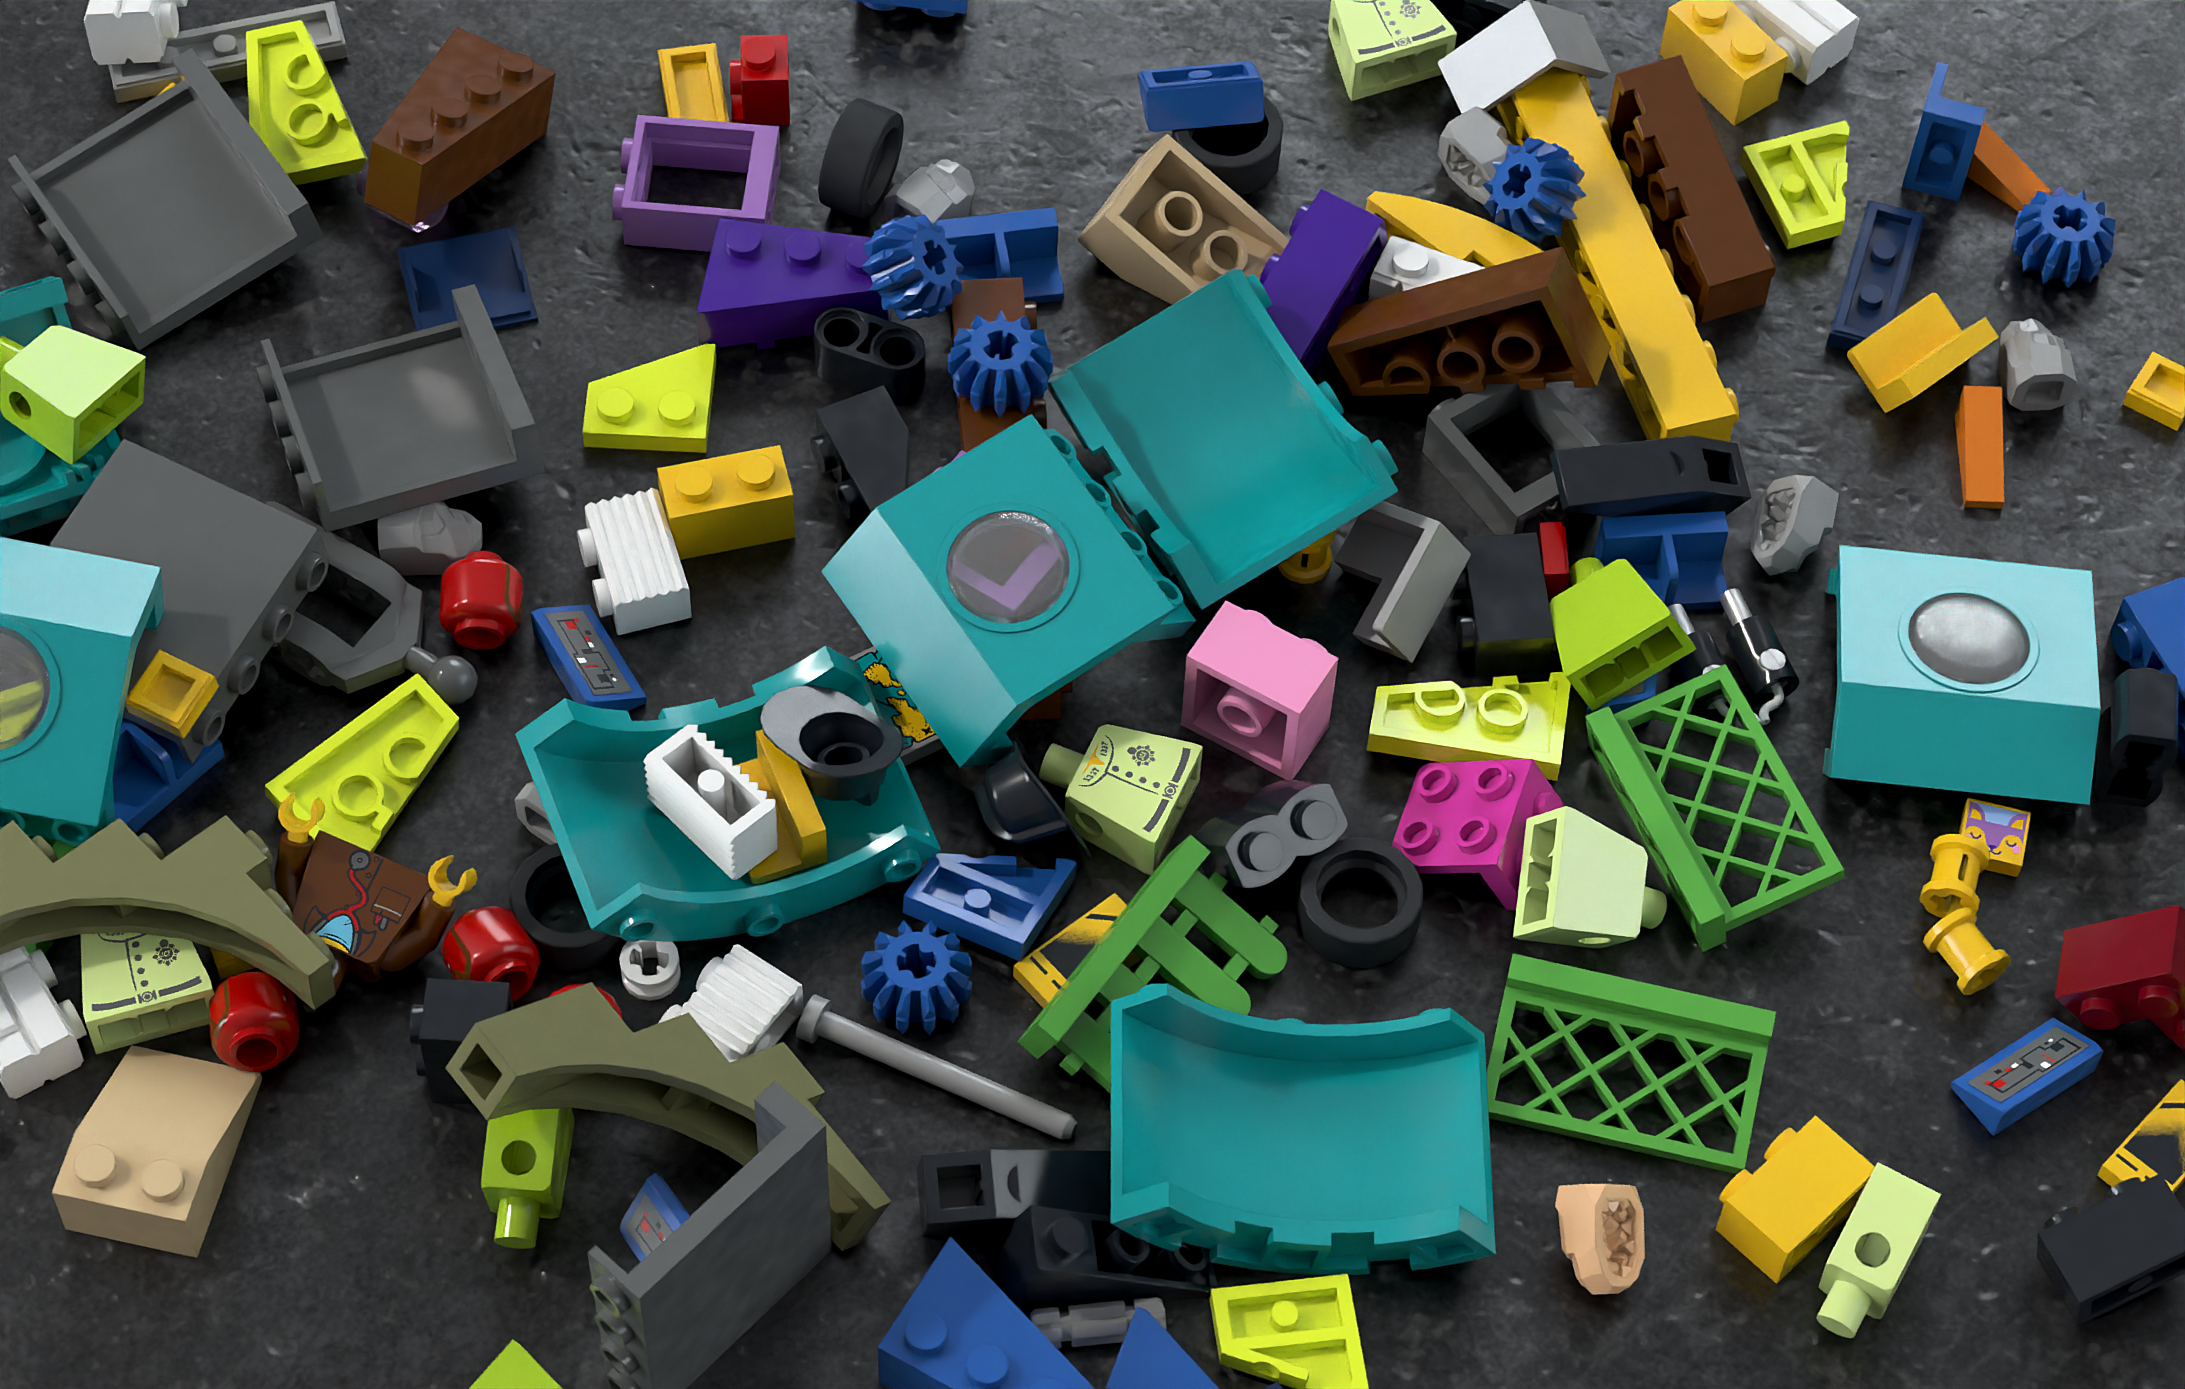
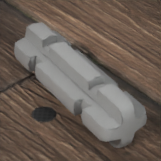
(1093, 1322)

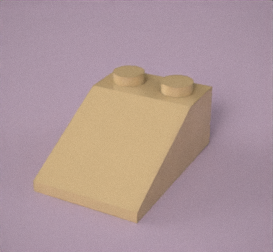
(1178, 226)
(155, 1151)

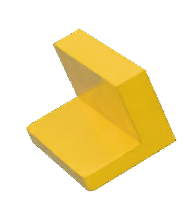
(1916, 351)
(799, 824)

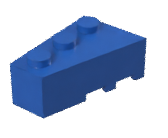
(968, 1336)

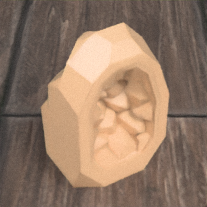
(1602, 1234)

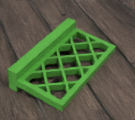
(1671, 841)
(1641, 1010)

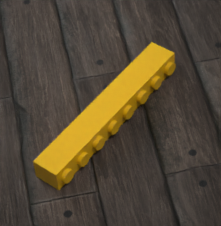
(1623, 271)

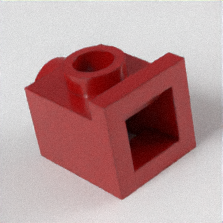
(761, 81)

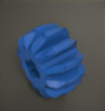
(1534, 189)
(2064, 236)
(913, 267)
(1000, 363)
(941, 980)

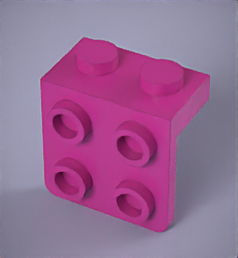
(1474, 819)

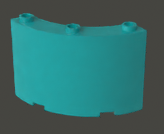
(1220, 438)
(648, 877)
(1299, 1136)

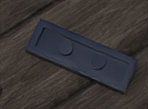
(1875, 273)

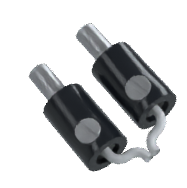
(1755, 650)

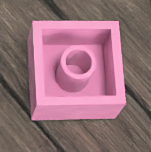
(1258, 690)

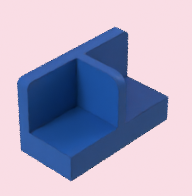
(1943, 143)
(1010, 247)
(1671, 553)
(152, 773)

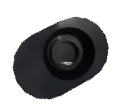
(833, 740)
(1018, 804)

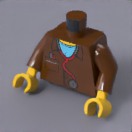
(360, 903)

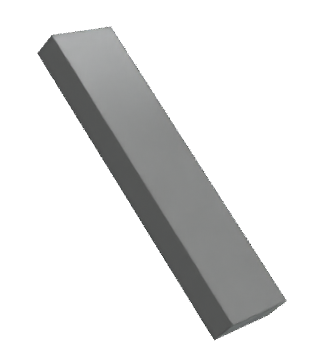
(224, 50)

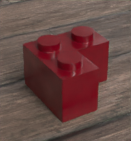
(2127, 972)

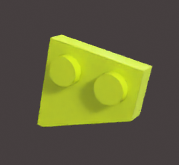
(1802, 182)
(654, 404)
(1291, 1332)

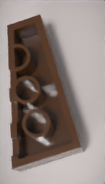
(456, 126)
(1688, 189)
(1477, 329)

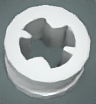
(652, 986)

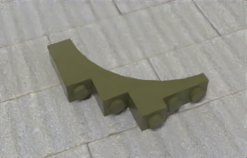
(204, 892)
(584, 1056)

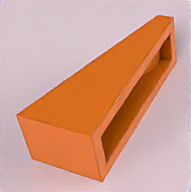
(2002, 171)
(1981, 446)

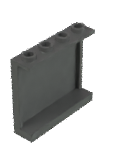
(168, 207)
(402, 419)
(225, 564)
(722, 1262)

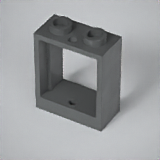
(1472, 475)

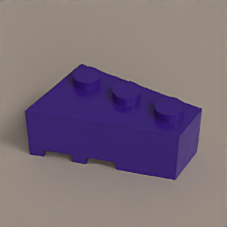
(1321, 272)
(778, 281)

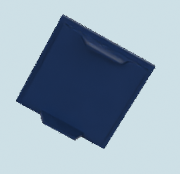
(485, 259)

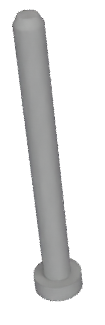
(819, 1021)

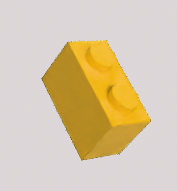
(1725, 55)
(728, 502)
(1793, 1197)

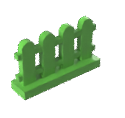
(1162, 951)

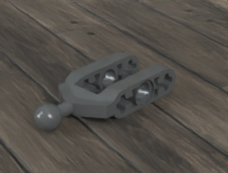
(390, 643)

